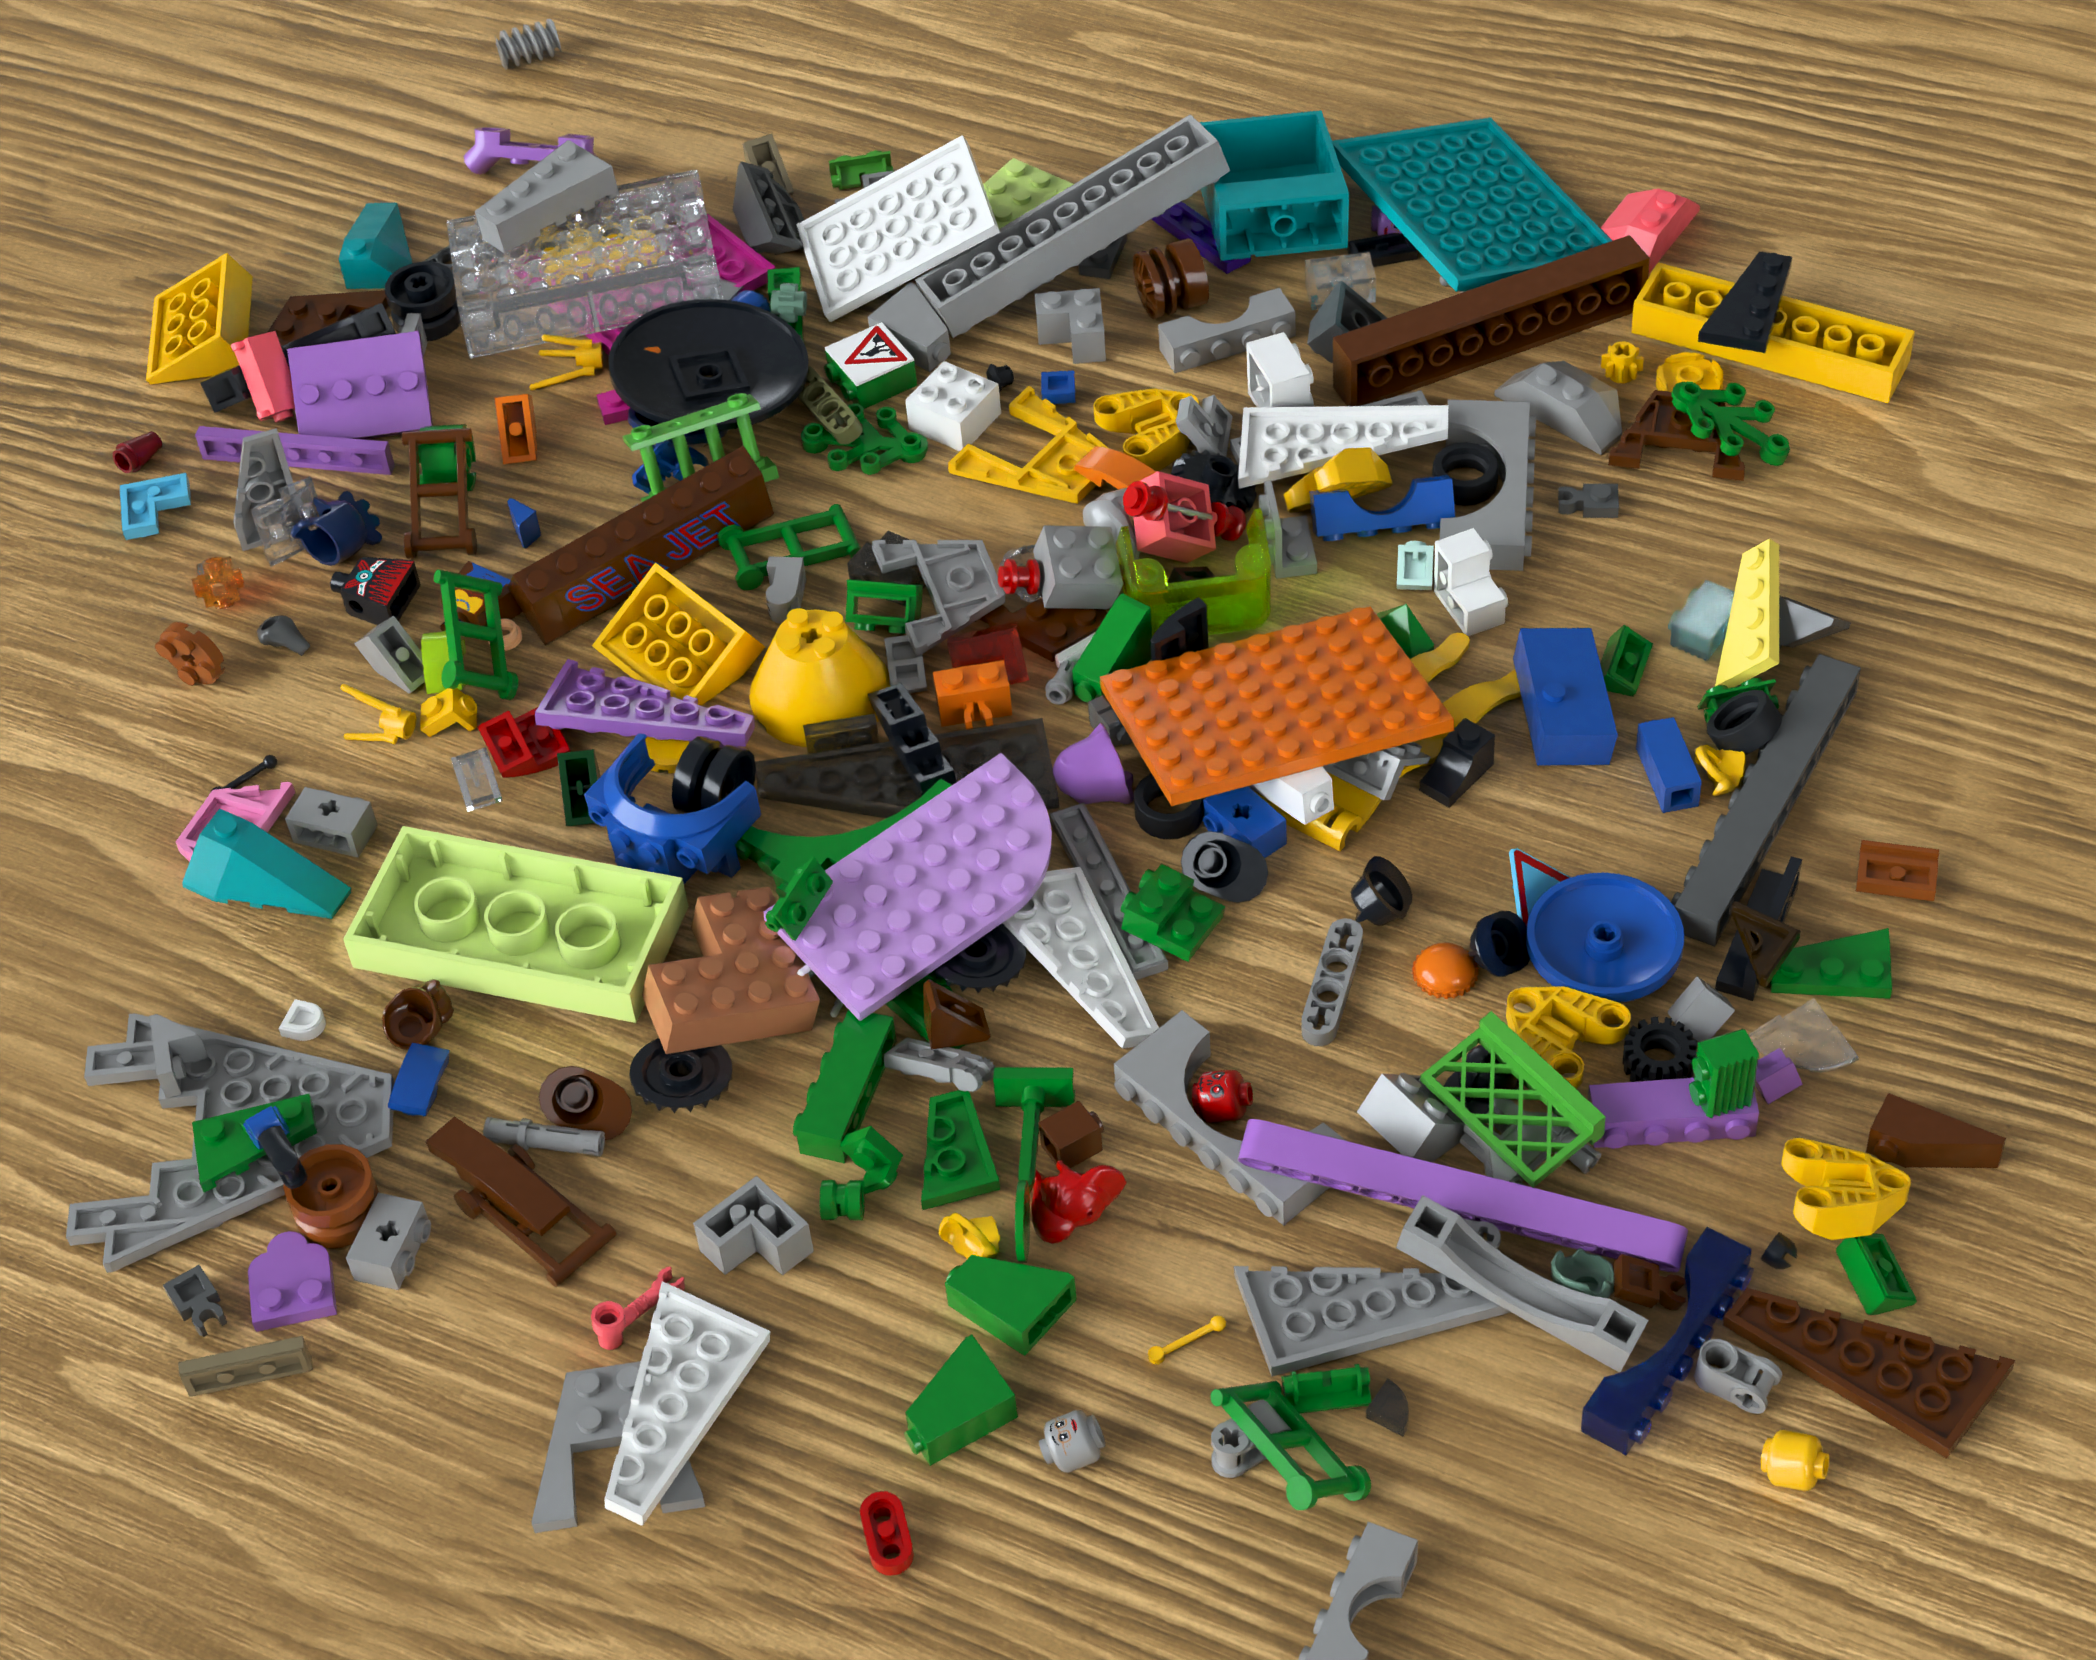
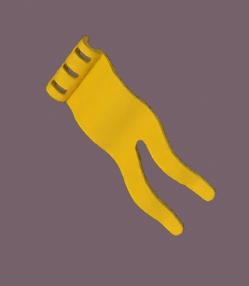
(1355, 805)

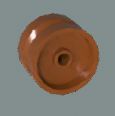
(334, 1197)

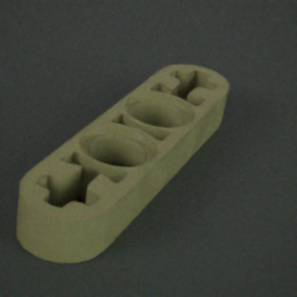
(826, 404)

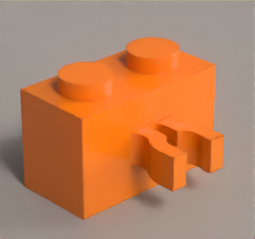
(972, 694)

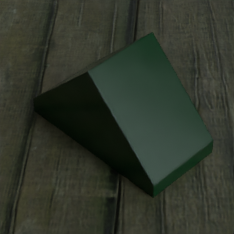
(577, 774)

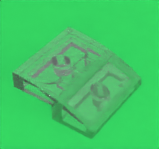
(279, 516)

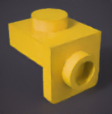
(446, 709)

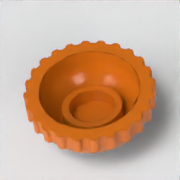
(1445, 970)

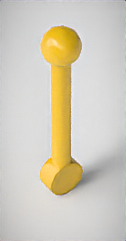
(1157, 1354)

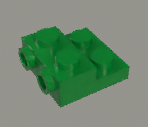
(1170, 912)

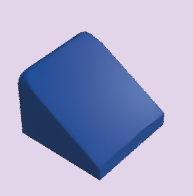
(524, 522)

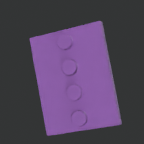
(361, 387)

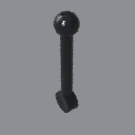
(268, 762)

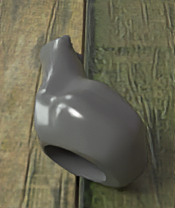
(280, 632)

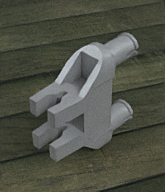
(1499, 1169)

